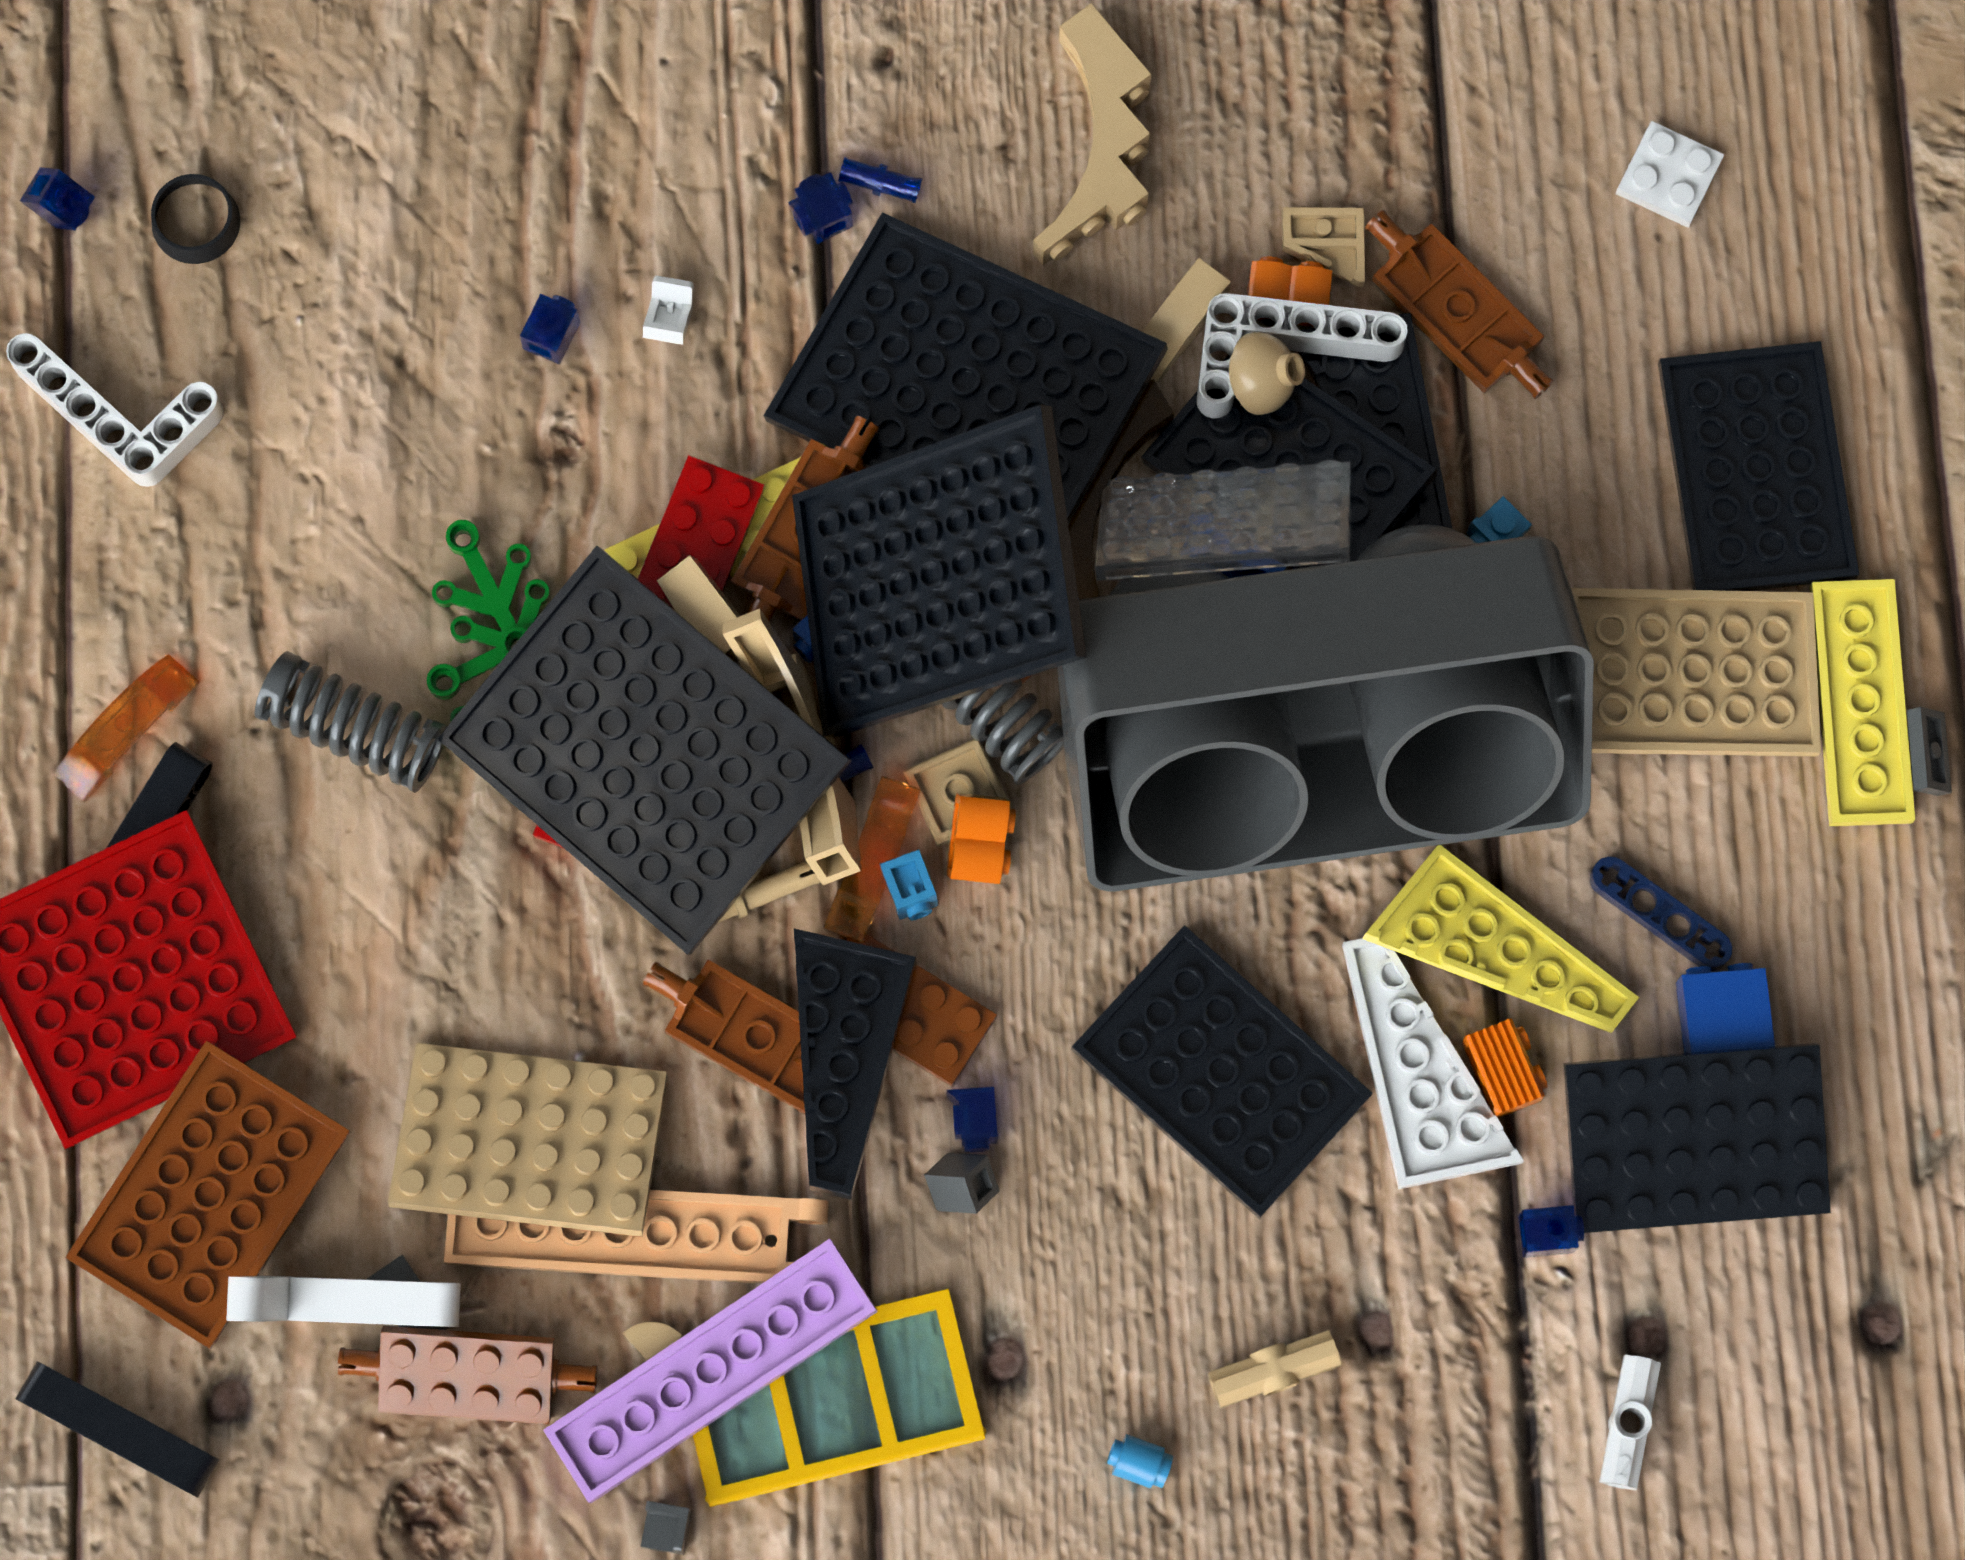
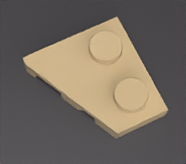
(1327, 237)

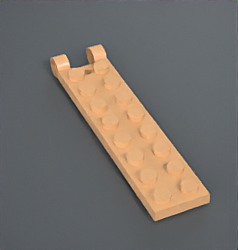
(682, 1239)

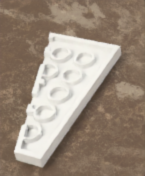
(1424, 1091)

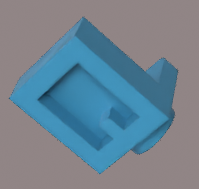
(1499, 523)
(910, 886)

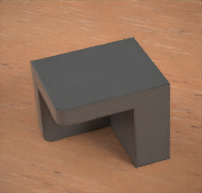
(962, 1183)
(666, 1528)

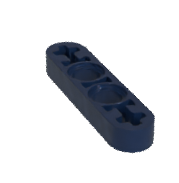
(1656, 919)

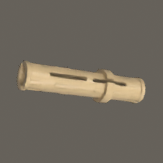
(771, 888)

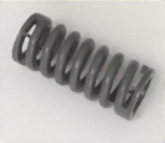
(281, 682)
(1028, 764)

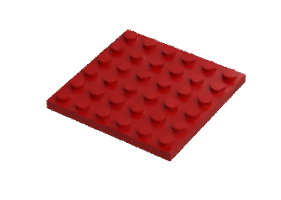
(126, 975)

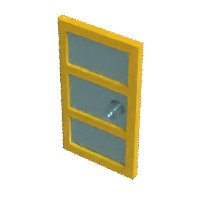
(861, 1402)

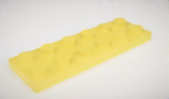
(1862, 703)

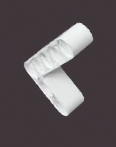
(1286, 316)
(106, 418)
(343, 1300)

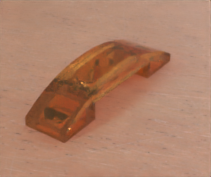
(123, 724)
(879, 842)

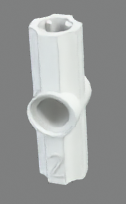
(1636, 1395)

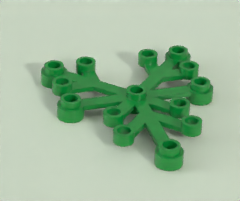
(493, 603)

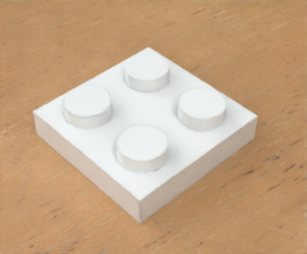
(1669, 174)

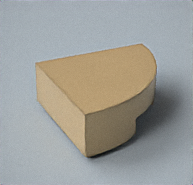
(651, 1337)

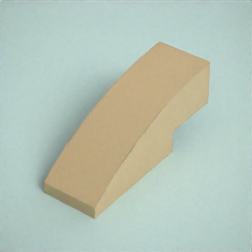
(1185, 312)

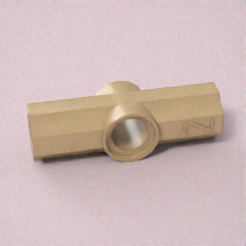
(1274, 1369)

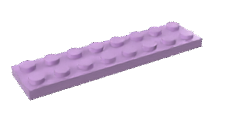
(710, 1371)

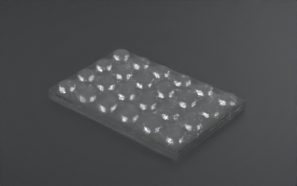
(1224, 520)

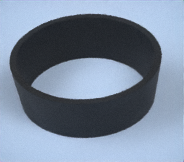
(205, 252)

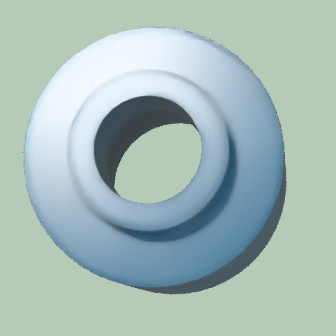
(1140, 1461)

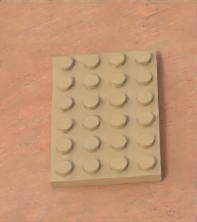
(1702, 671)
(528, 1139)

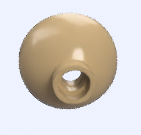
(1264, 372)

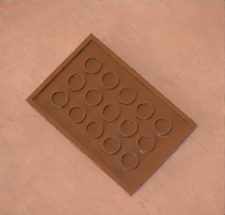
(207, 1193)

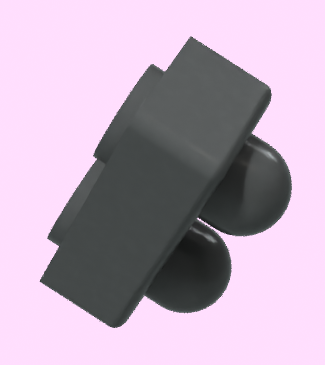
(1328, 709)

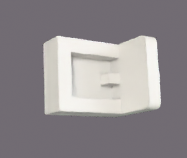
(669, 310)

